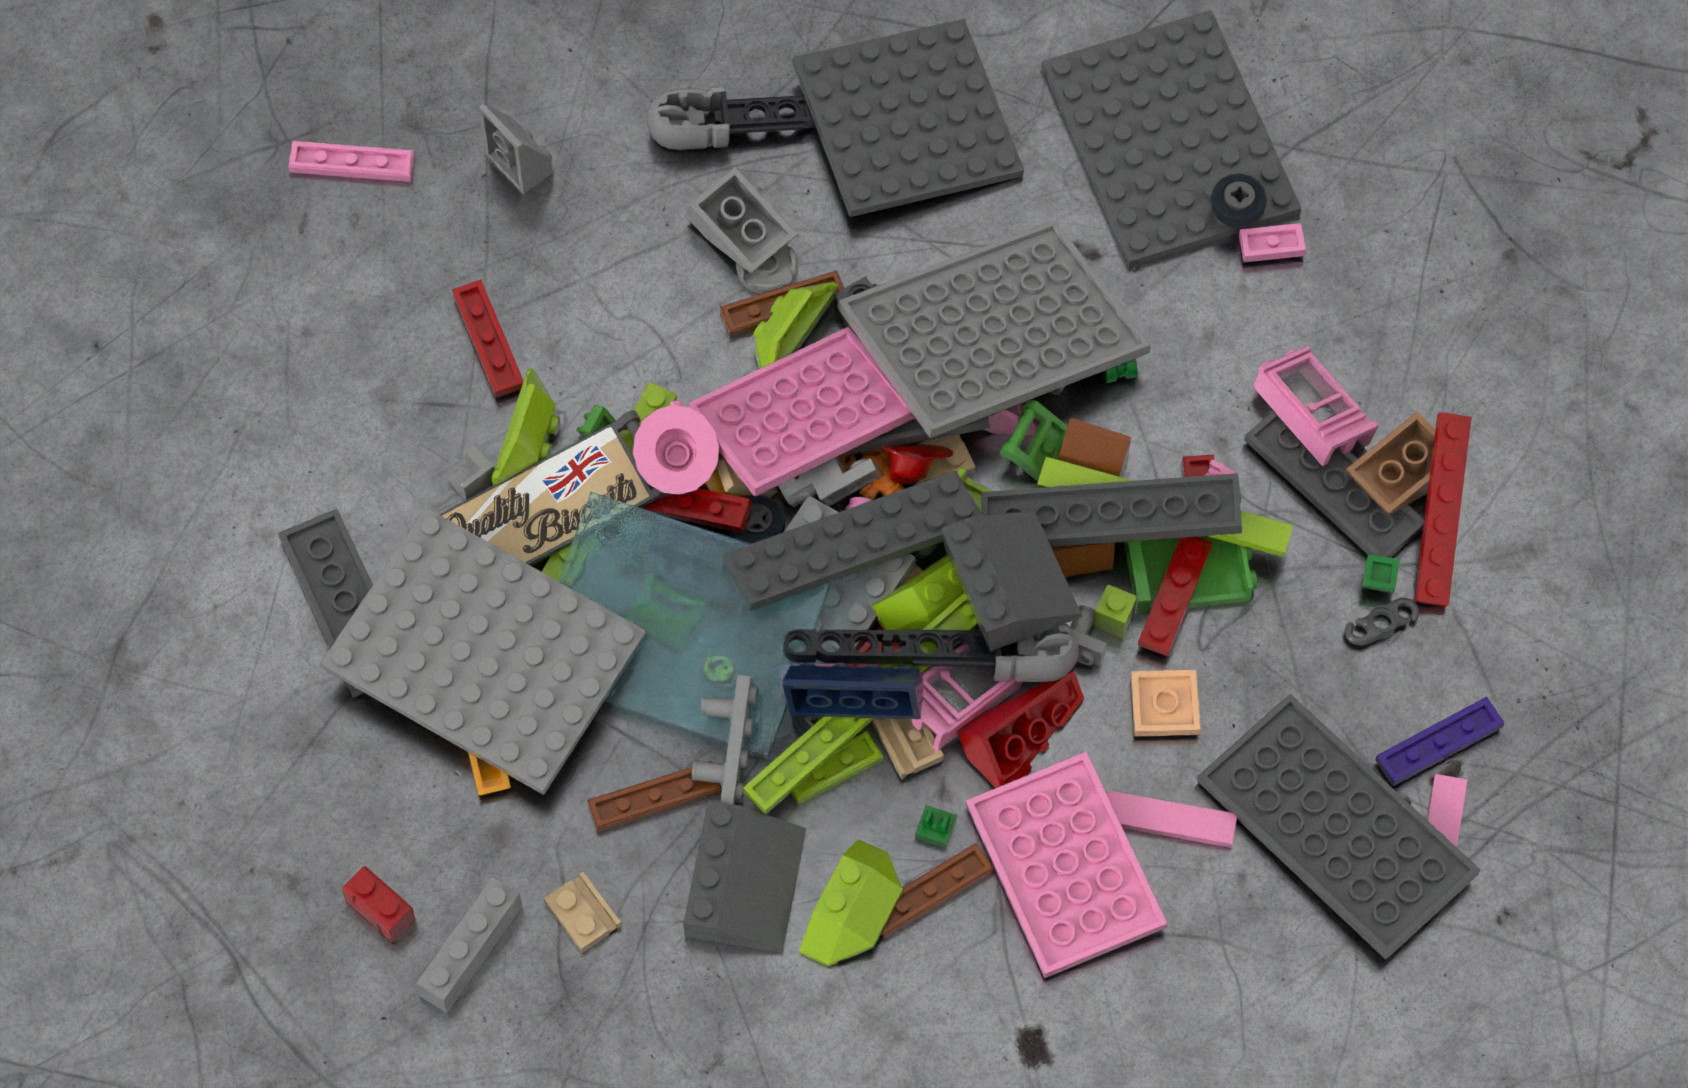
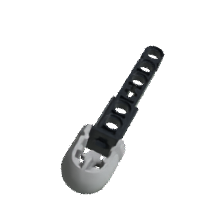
(678, 117)
(1039, 658)

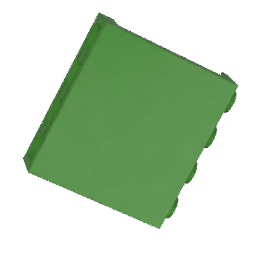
(1222, 581)

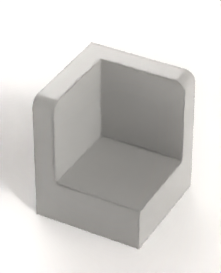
(473, 475)

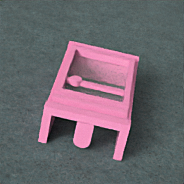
(1313, 404)
(958, 696)

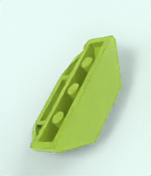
(791, 321)
(528, 430)
(920, 598)
(852, 906)

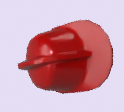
(913, 462)

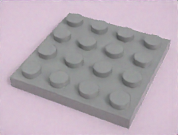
(851, 597)

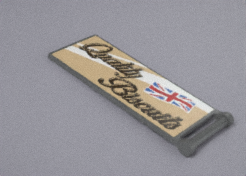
(543, 504)

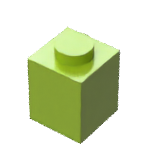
(1115, 611)

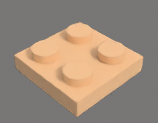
(1165, 703)

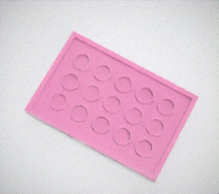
(802, 411)
(1066, 864)

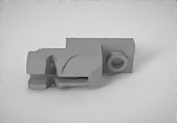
(831, 481)

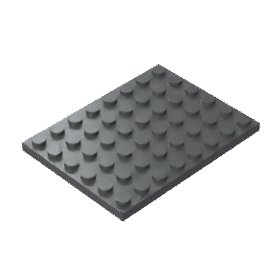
(1160, 128)

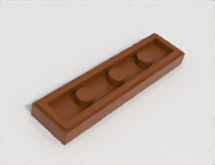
(748, 313)
(649, 799)
(938, 887)

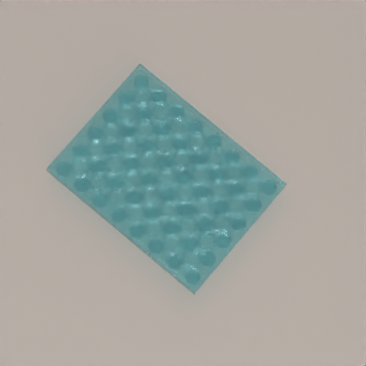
(694, 618)

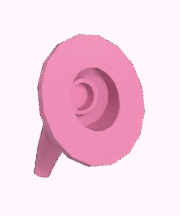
(676, 449)

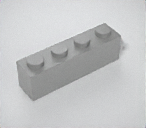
(469, 944)

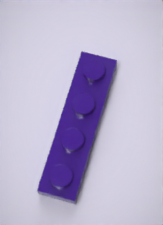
(1439, 741)

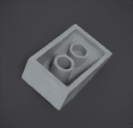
(514, 149)
(740, 221)

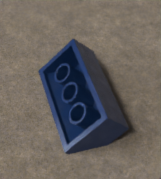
(854, 691)

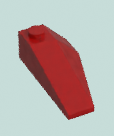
(1013, 733)

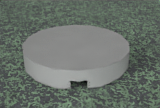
(773, 274)

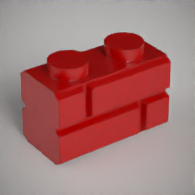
(378, 904)

